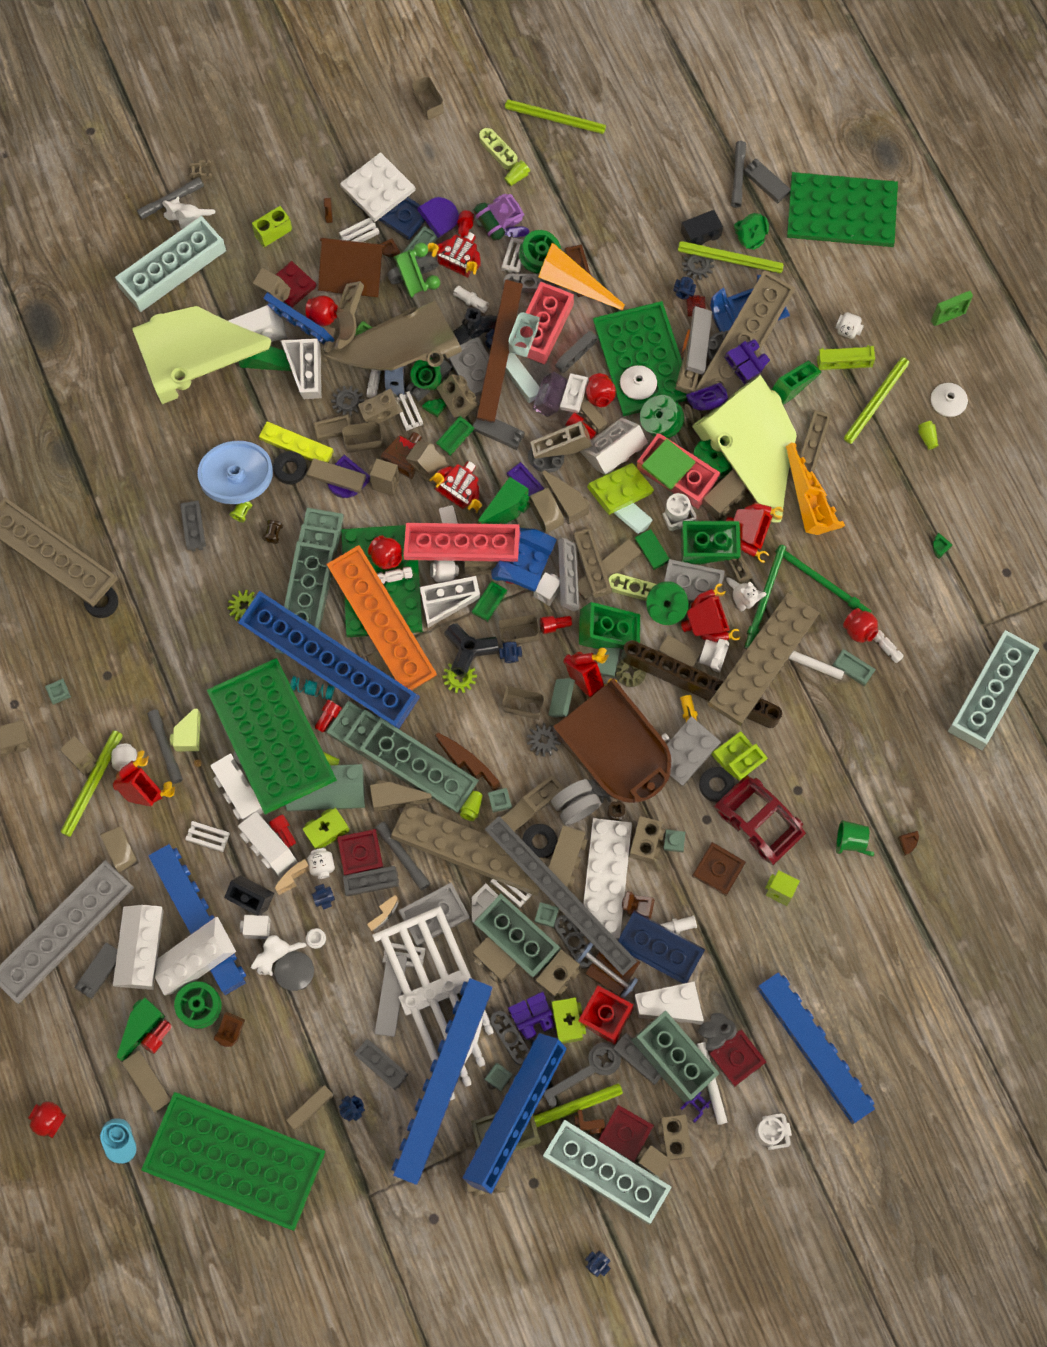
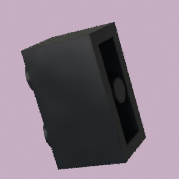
(702, 228)
(249, 895)

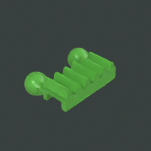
(411, 273)

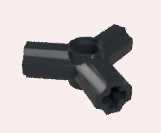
(474, 325)
(465, 657)

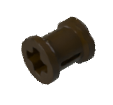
(272, 531)
(616, 805)

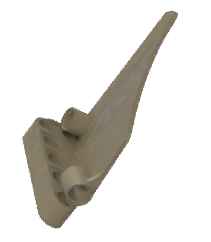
(401, 341)

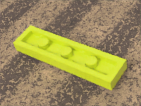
(294, 442)

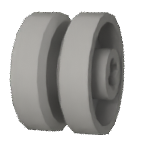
(576, 802)

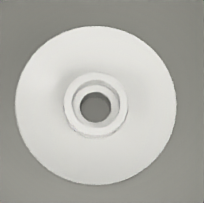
(635, 389)
(946, 406)

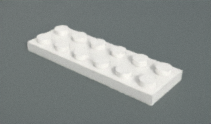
(607, 872)

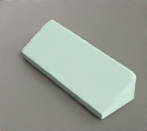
(521, 378)
(634, 518)

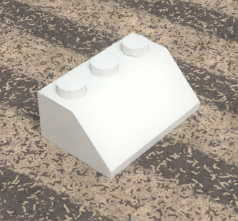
(615, 445)

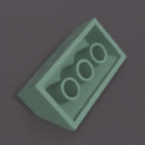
(344, 793)
(517, 935)
(675, 1056)

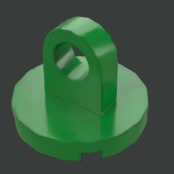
(752, 230)

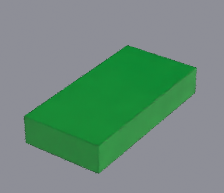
(455, 435)
(652, 549)
(489, 601)

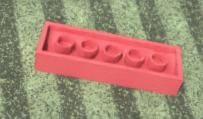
(462, 542)

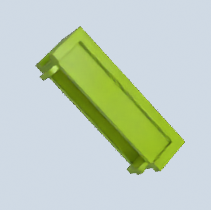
(846, 358)

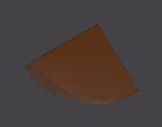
(328, 210)
(390, 248)
(908, 842)

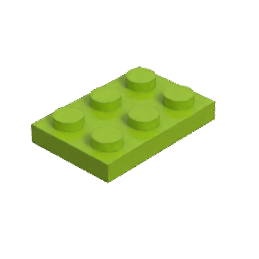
(620, 488)

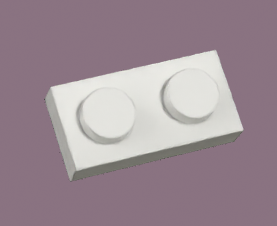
(574, 393)

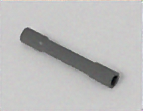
(740, 152)
(188, 188)
(172, 766)
(416, 874)

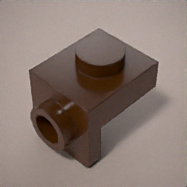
(640, 904)
(229, 1030)
(593, 1126)

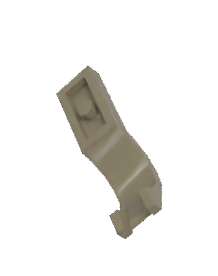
(346, 316)
(531, 803)

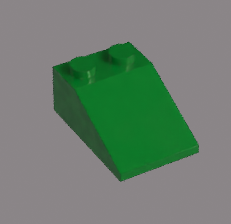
(507, 504)
(710, 541)
(603, 621)

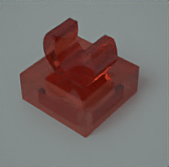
(694, 301)

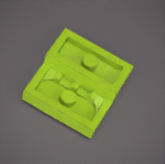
(739, 756)

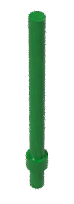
(853, 602)
(753, 630)

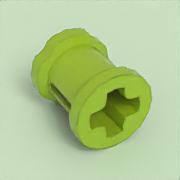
(240, 511)

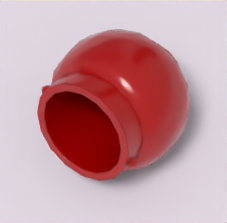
(321, 310)
(600, 390)
(385, 552)
(861, 626)
(46, 1119)

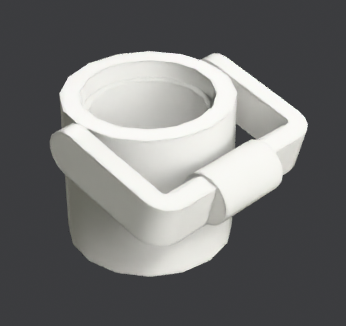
(677, 511)
(714, 654)
(771, 1131)

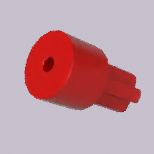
(465, 222)
(575, 418)
(550, 624)
(331, 711)
(280, 826)
(152, 1041)

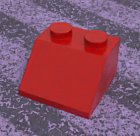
(606, 1014)

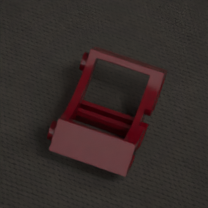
(738, 796)

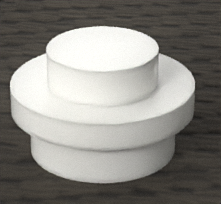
(316, 938)

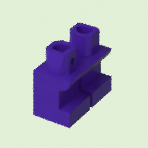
(745, 353)
(540, 1012)

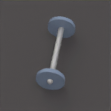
(628, 987)

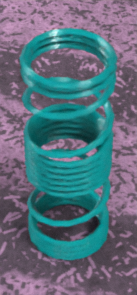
(310, 688)

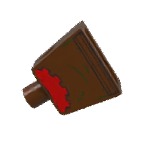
(398, 452)

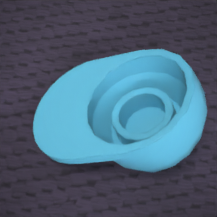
(118, 1141)

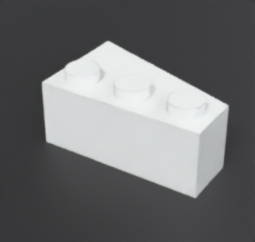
(264, 322)
(305, 362)
(447, 598)
(236, 787)
(267, 844)
(678, 1000)

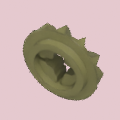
(625, 678)

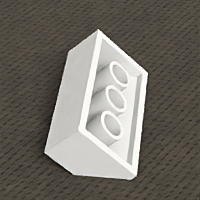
(138, 947)
(193, 957)

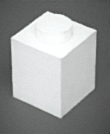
(547, 588)
(255, 927)

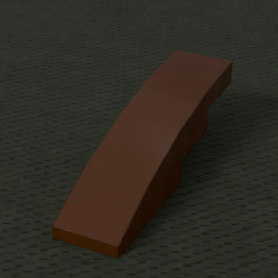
(462, 757)

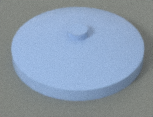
(235, 472)

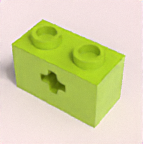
(317, 836)
(781, 887)
(565, 1032)

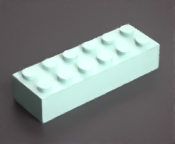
(170, 264)
(993, 690)
(607, 1172)

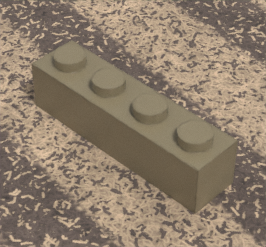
(592, 416)
(741, 569)
(308, 1109)

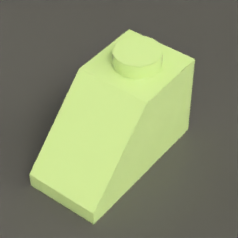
(187, 733)

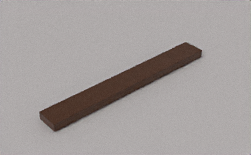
(499, 351)

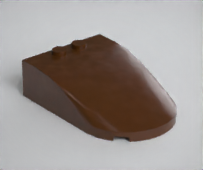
(616, 745)

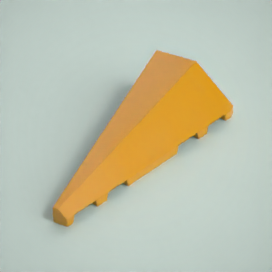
(567, 273)
(814, 508)

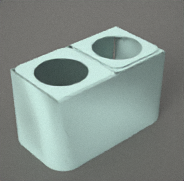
(523, 319)

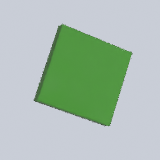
(951, 308)
(668, 464)

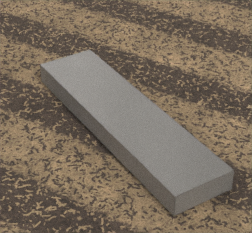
(698, 340)
(568, 574)
(389, 1001)

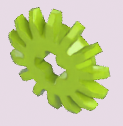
(236, 603)
(455, 682)

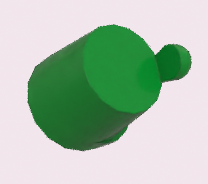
(425, 376)
(853, 838)

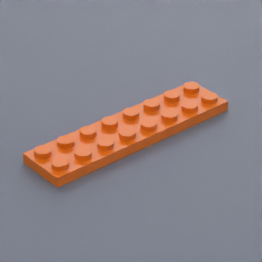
(381, 619)

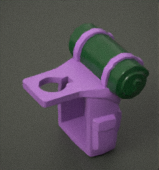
(499, 215)

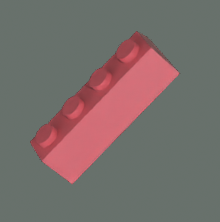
(694, 483)

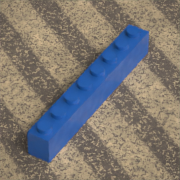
(193, 910)
(815, 1048)
(514, 1113)

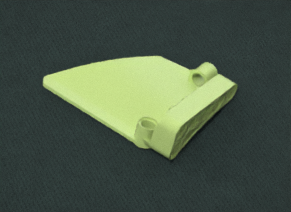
(192, 345)
(754, 440)

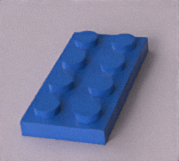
(298, 319)

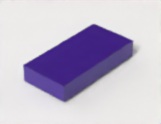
(523, 476)

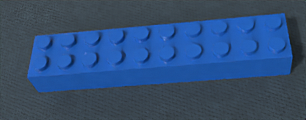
(329, 659)
(443, 1081)

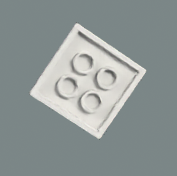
(377, 186)

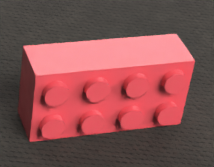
(553, 309)

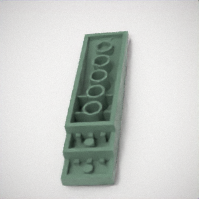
(309, 573)
(402, 756)

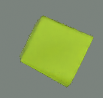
(272, 233)

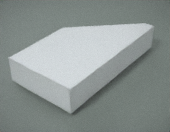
(481, 901)

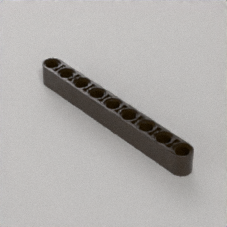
(691, 682)

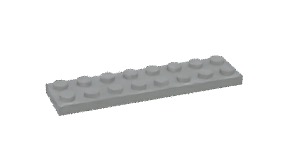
(62, 931)

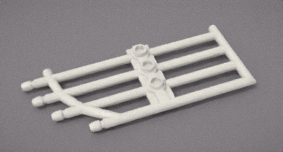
(435, 991)

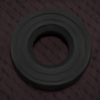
(282, 459)
(109, 609)
(707, 792)
(544, 830)

